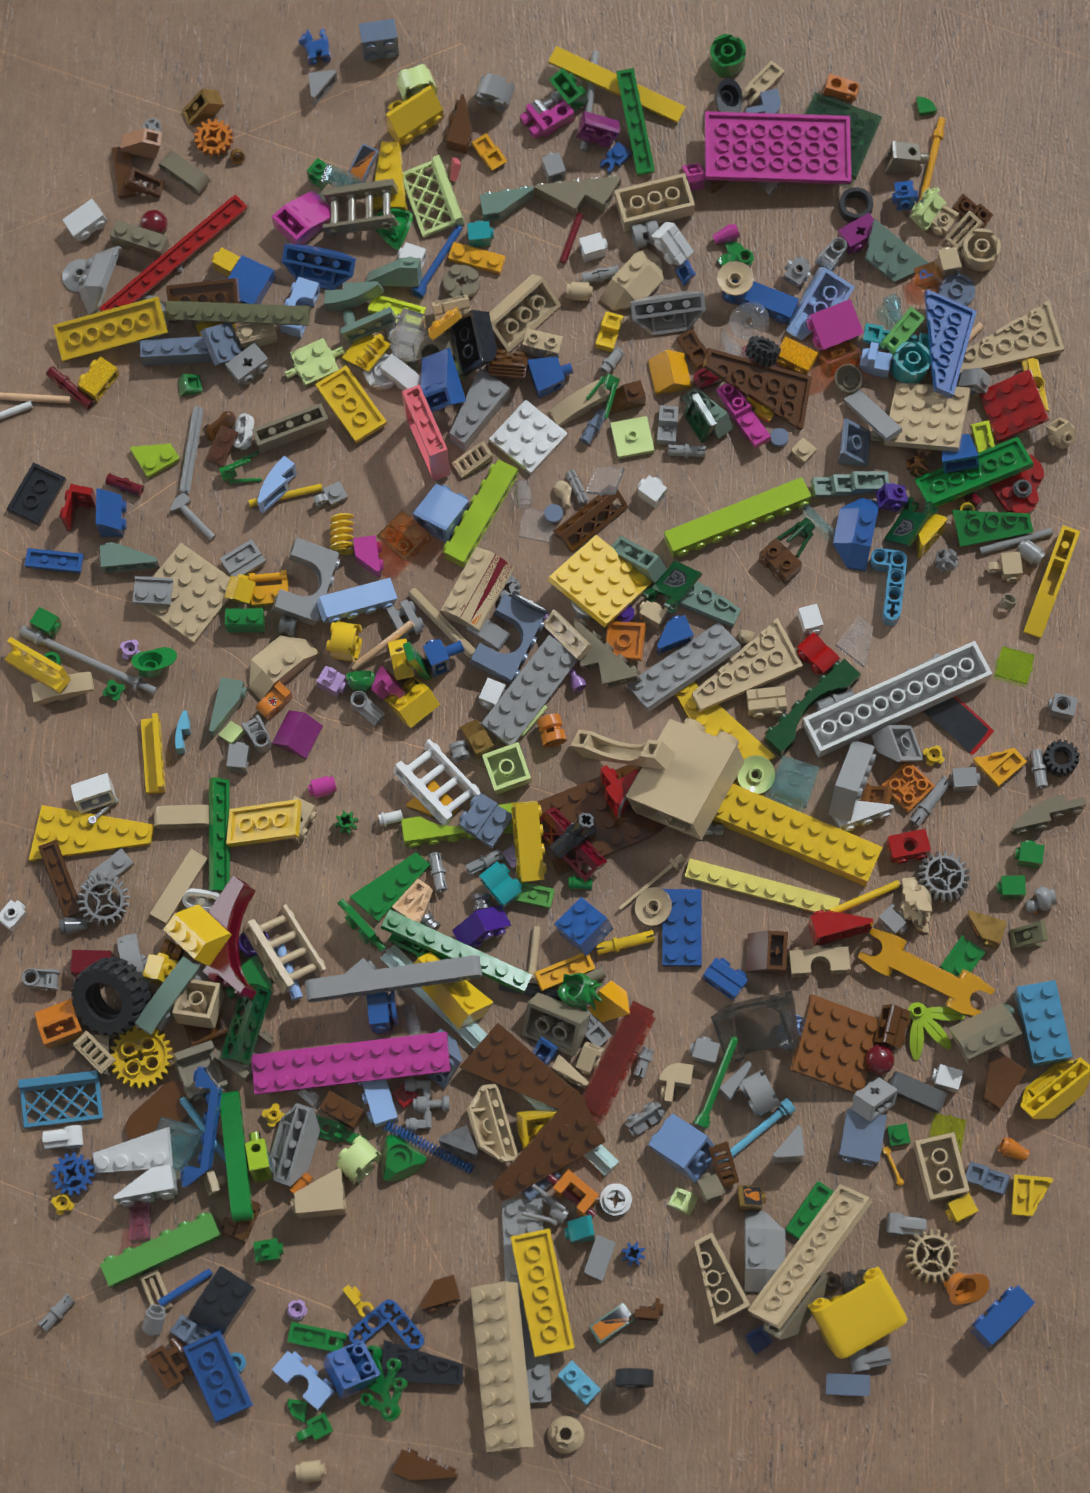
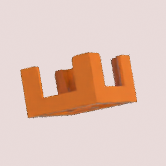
(581, 1189)

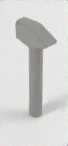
(180, 504)

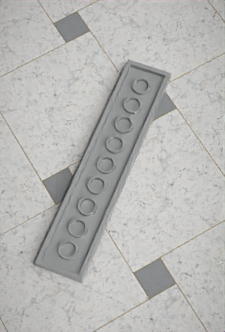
(515, 1224)

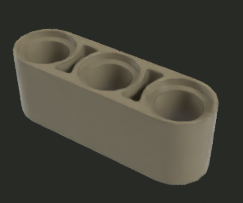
(184, 172)

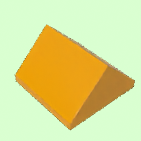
(669, 372)

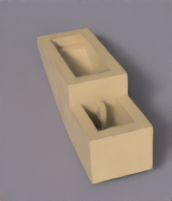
(577, 405)
(79, 684)

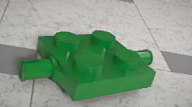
(356, 922)

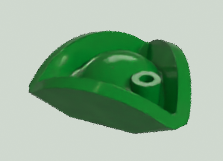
(396, 235)
(400, 1159)

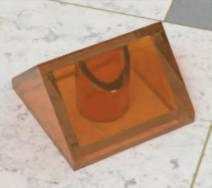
(837, 355)

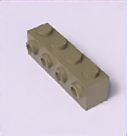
(290, 428)

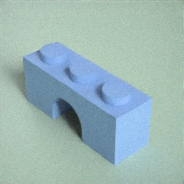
(303, 293)
(291, 1367)

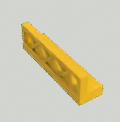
(37, 666)
(153, 755)

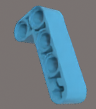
(892, 587)

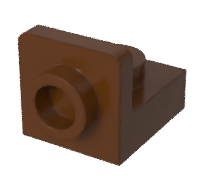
(645, 1312)

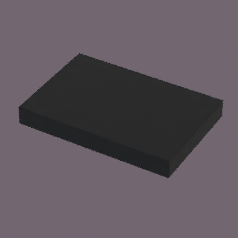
(36, 494)

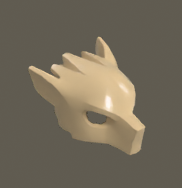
(916, 903)

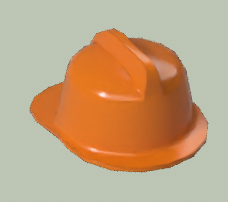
(966, 1288)

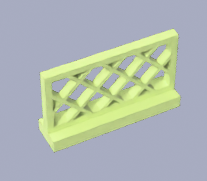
(444, 187)

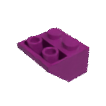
(597, 129)

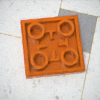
(908, 786)

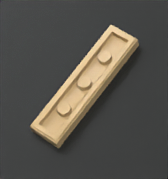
(178, 886)

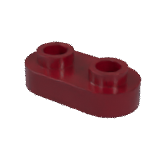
(710, 379)

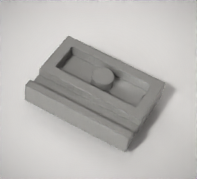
(243, 559)
(152, 591)

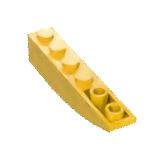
(1051, 581)

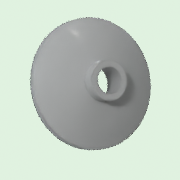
(70, 275)

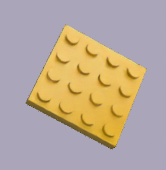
(599, 581)

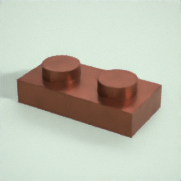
(222, 445)

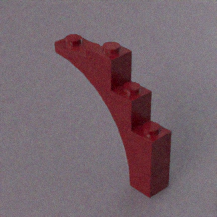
(229, 912)

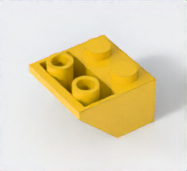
(414, 704)

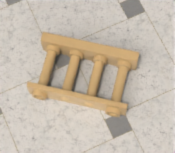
(274, 963)

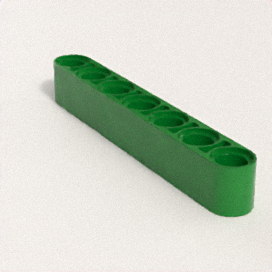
(236, 1157)

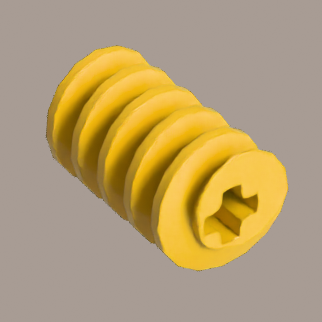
(340, 533)

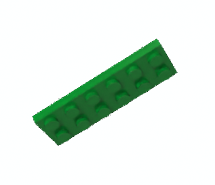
(995, 465)

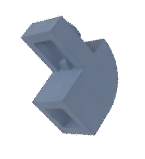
(769, 103)

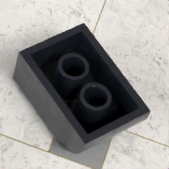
(473, 341)
(221, 1302)

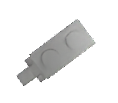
(115, 865)

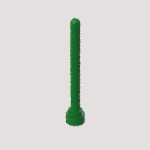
(703, 1118)

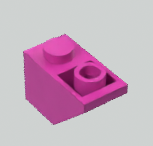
(367, 554)

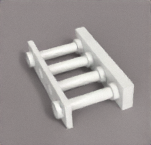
(421, 792)

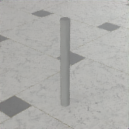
(1015, 541)

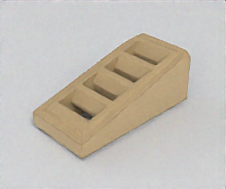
(469, 455)
(83, 1039)
(567, 1072)

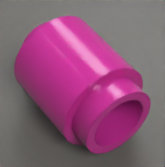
(322, 787)

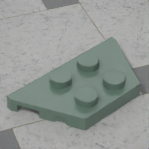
(891, 254)

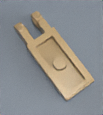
(763, 82)

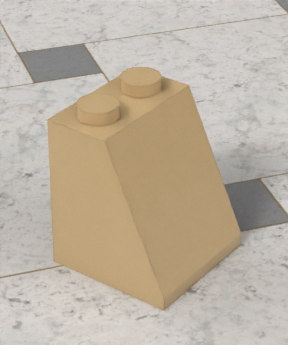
(321, 1197)

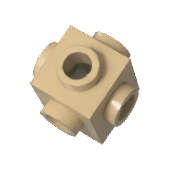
(1061, 433)

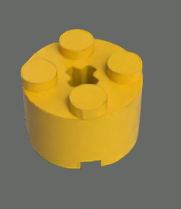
(345, 641)

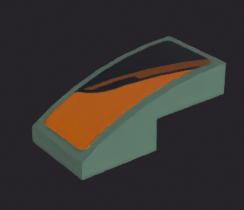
(611, 1323)

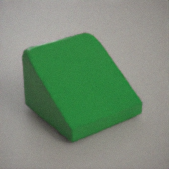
(189, 384)

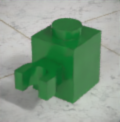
(268, 1251)

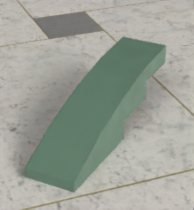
(849, 484)
(166, 996)

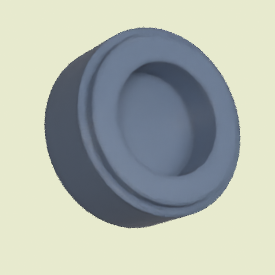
(779, 437)
(553, 513)

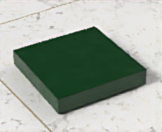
(699, 418)

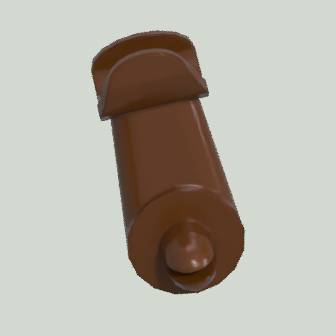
(226, 419)

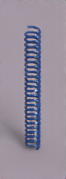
(462, 1165)

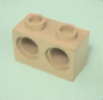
(542, 344)

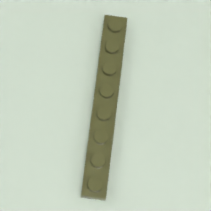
(237, 313)

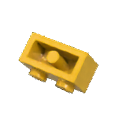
(158, 968)

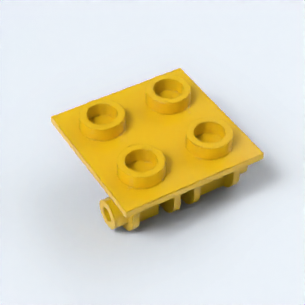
(366, 351)

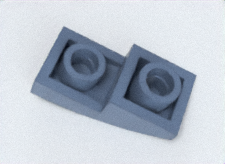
(848, 1384)

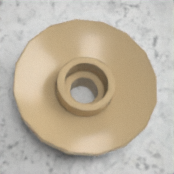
(735, 271)
(646, 902)

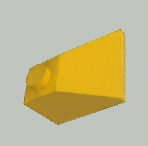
(930, 533)
(530, 1123)

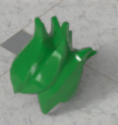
(579, 991)

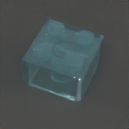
(794, 781)

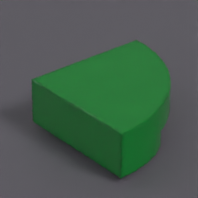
(925, 106)
(298, 1409)

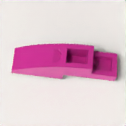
(743, 416)

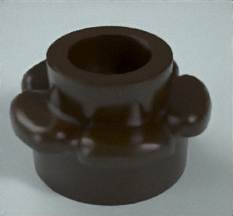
(833, 1286)

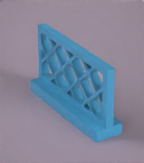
(55, 1082)

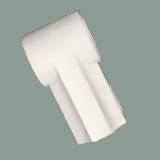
(68, 1137)

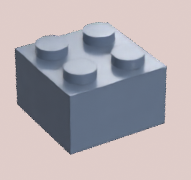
(379, 39)

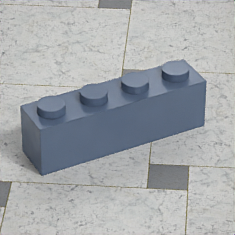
(174, 351)

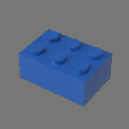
(1001, 1315)

